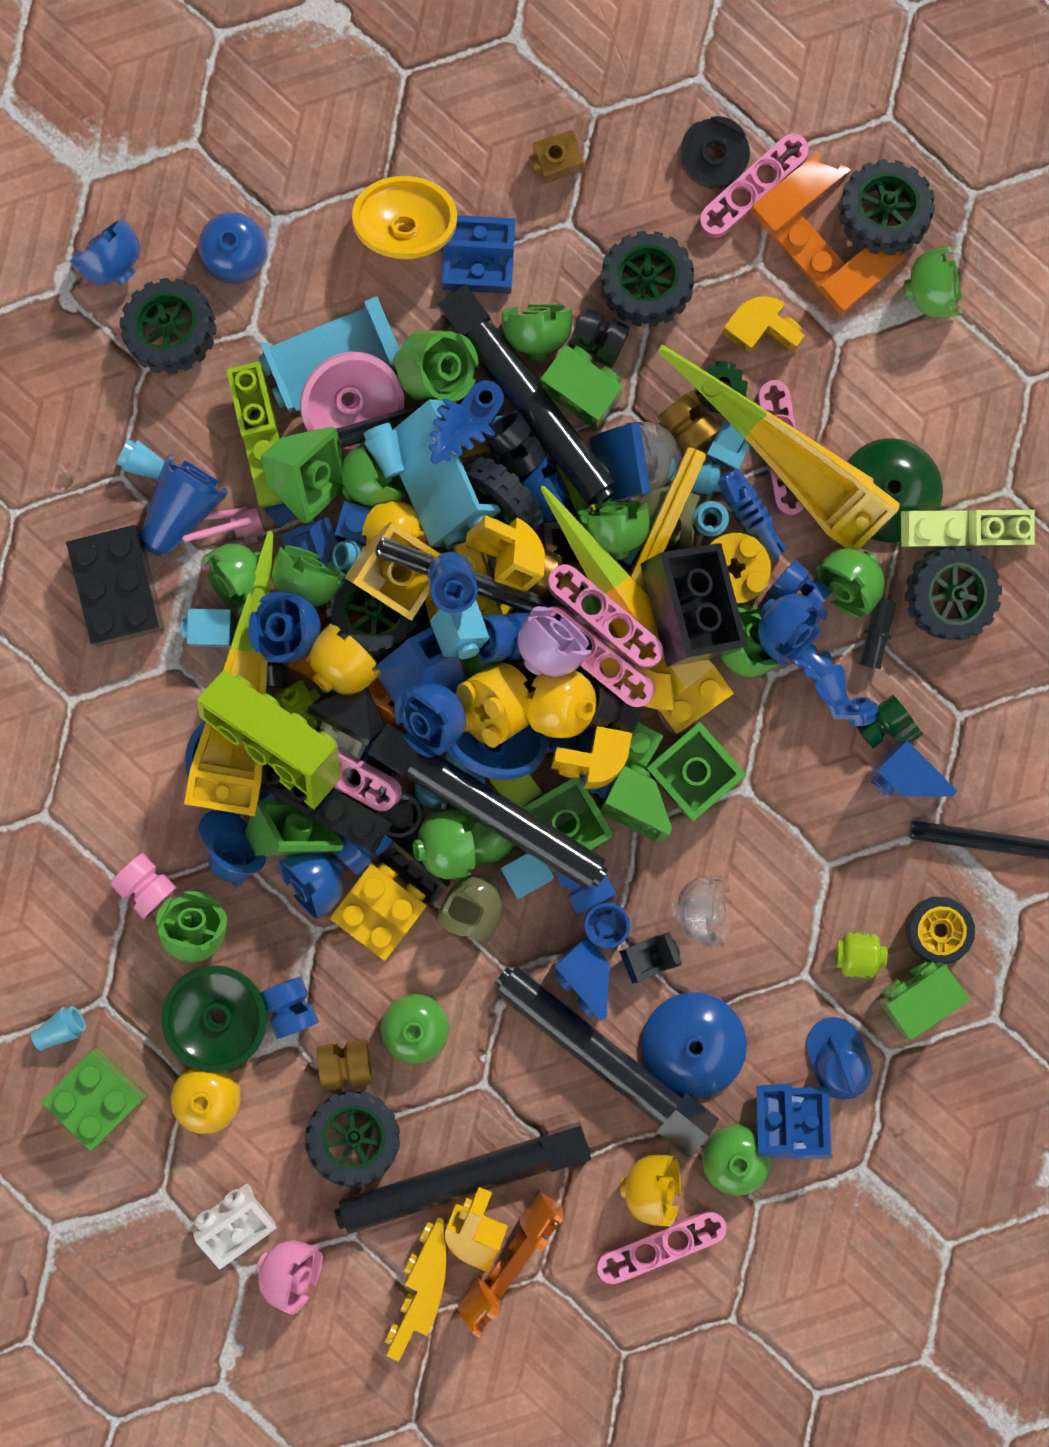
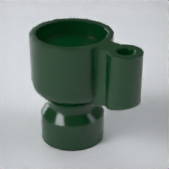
(891, 720)

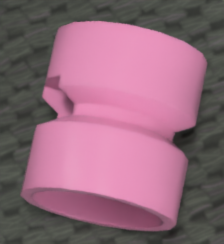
(143, 886)

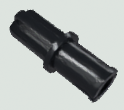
(878, 634)

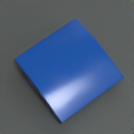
(480, 255)
(624, 457)
(794, 1122)

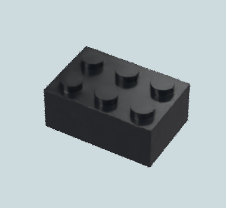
(115, 585)
(693, 604)

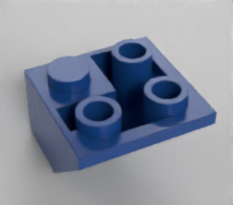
(419, 662)
(588, 974)

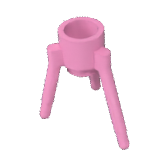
(245, 524)

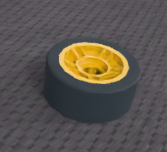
(958, 925)

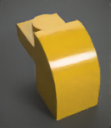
(762, 316)
(516, 550)
(602, 764)
(472, 1235)

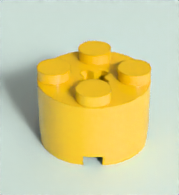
(753, 559)
(495, 703)

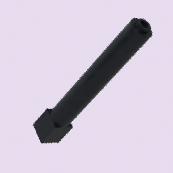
(528, 397)
(490, 809)
(680, 1119)
(545, 1153)

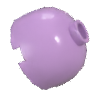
(550, 644)

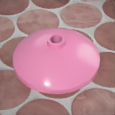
(367, 377)

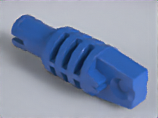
(751, 513)

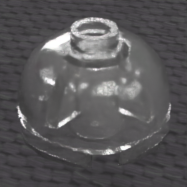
(660, 452)
(703, 912)

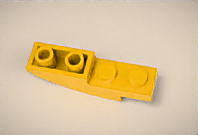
(427, 1278)

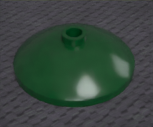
(909, 467)
(192, 1028)

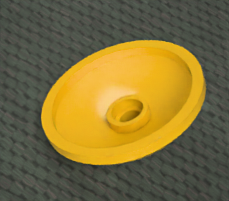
(404, 217)

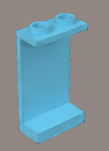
(297, 357)
(440, 490)

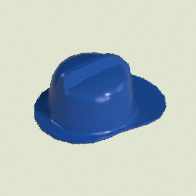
(228, 847)
(839, 1058)

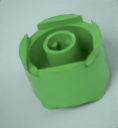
(436, 365)

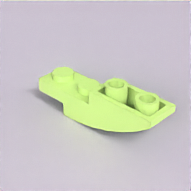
(967, 528)

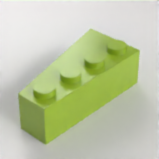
(272, 736)

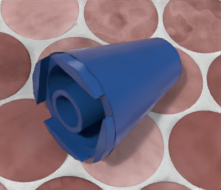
(178, 505)

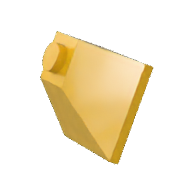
(388, 582)

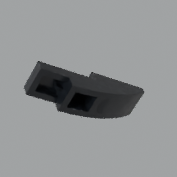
(334, 812)

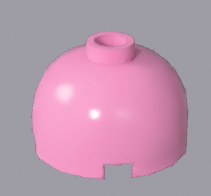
(287, 1273)

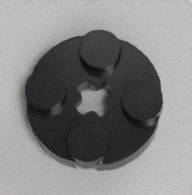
(706, 134)

